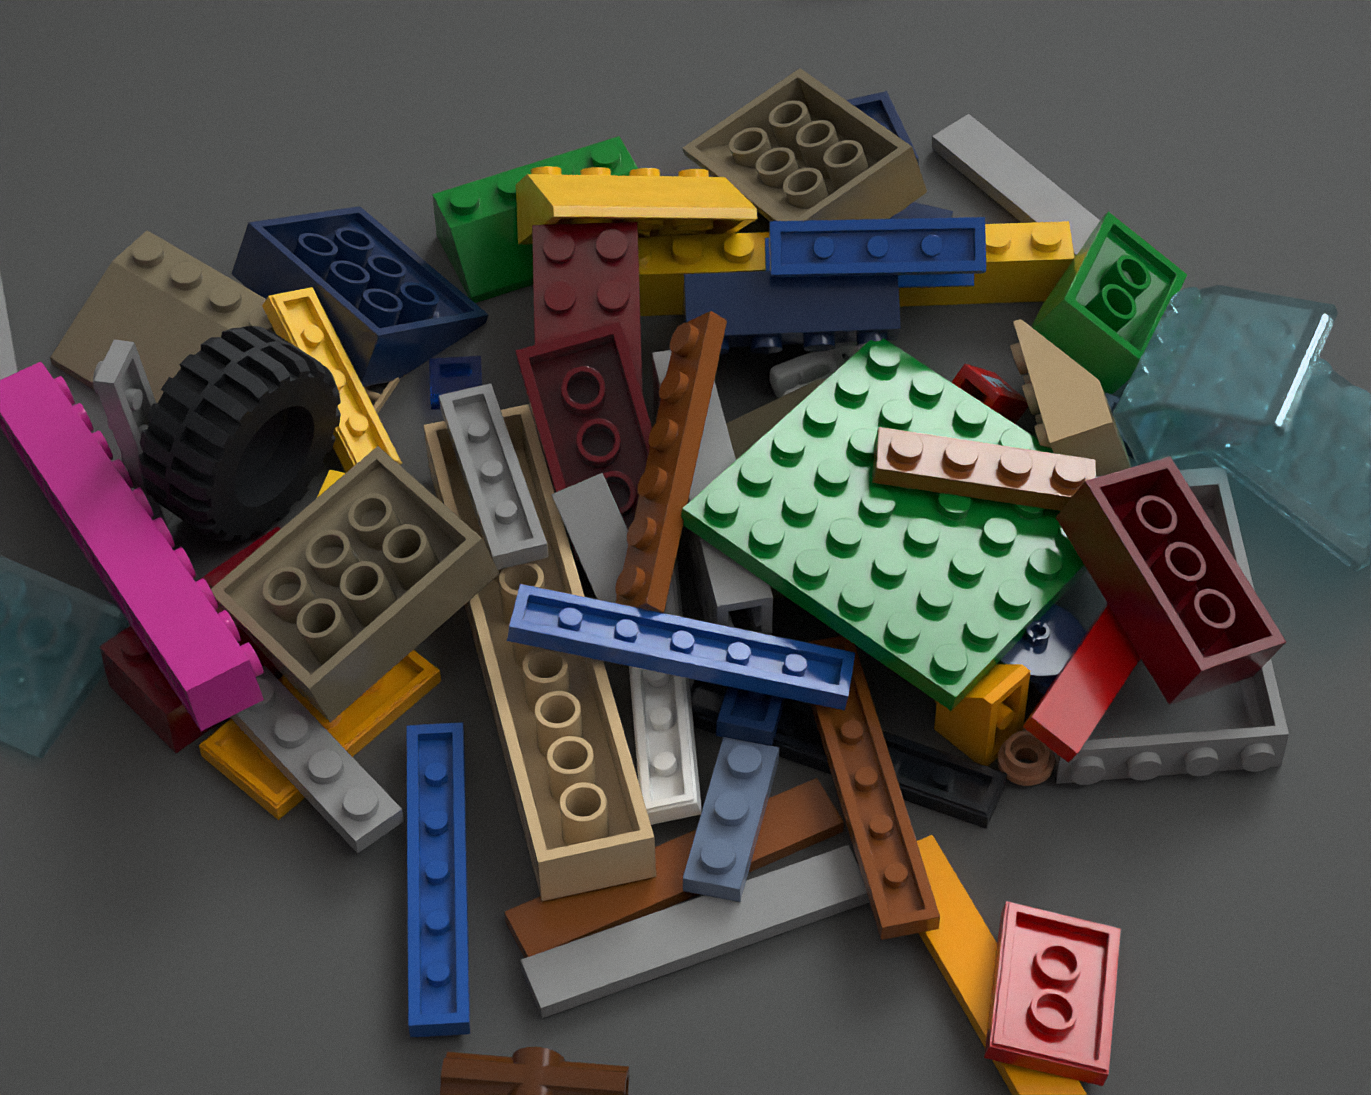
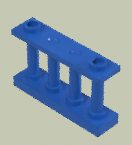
(915, 249)

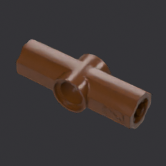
(529, 1073)

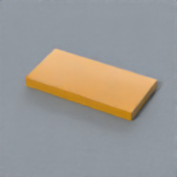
(354, 728)

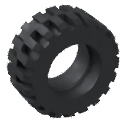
(239, 433)

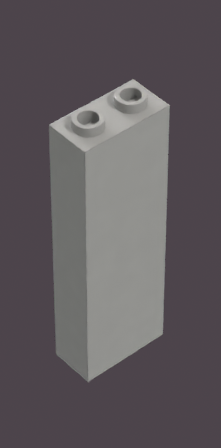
(724, 588)

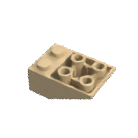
(1071, 403)

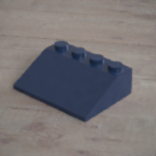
(374, 288)
(795, 309)

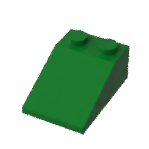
(1109, 302)

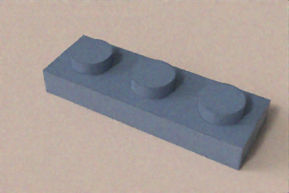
(731, 819)

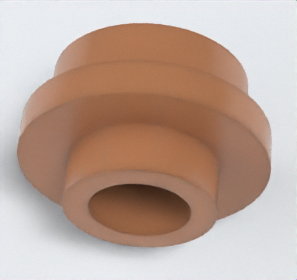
(1025, 746)

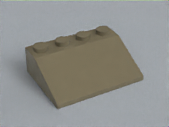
(810, 156)
(162, 305)
(355, 582)

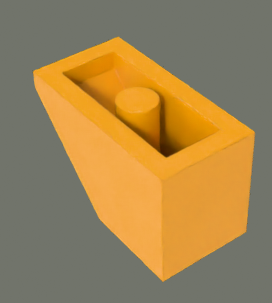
(987, 713)

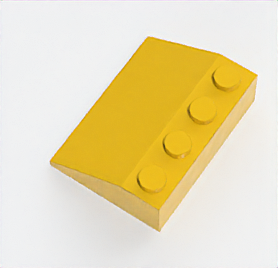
(659, 204)

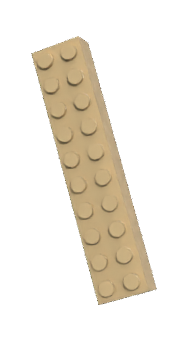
(551, 706)

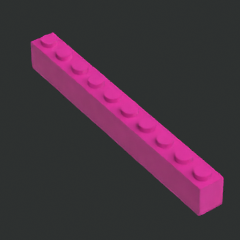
(129, 549)

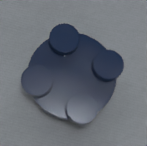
(1046, 646)

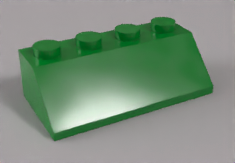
(480, 220)

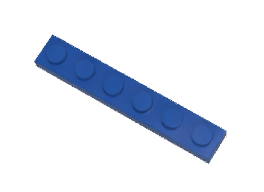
(681, 646)
(437, 881)

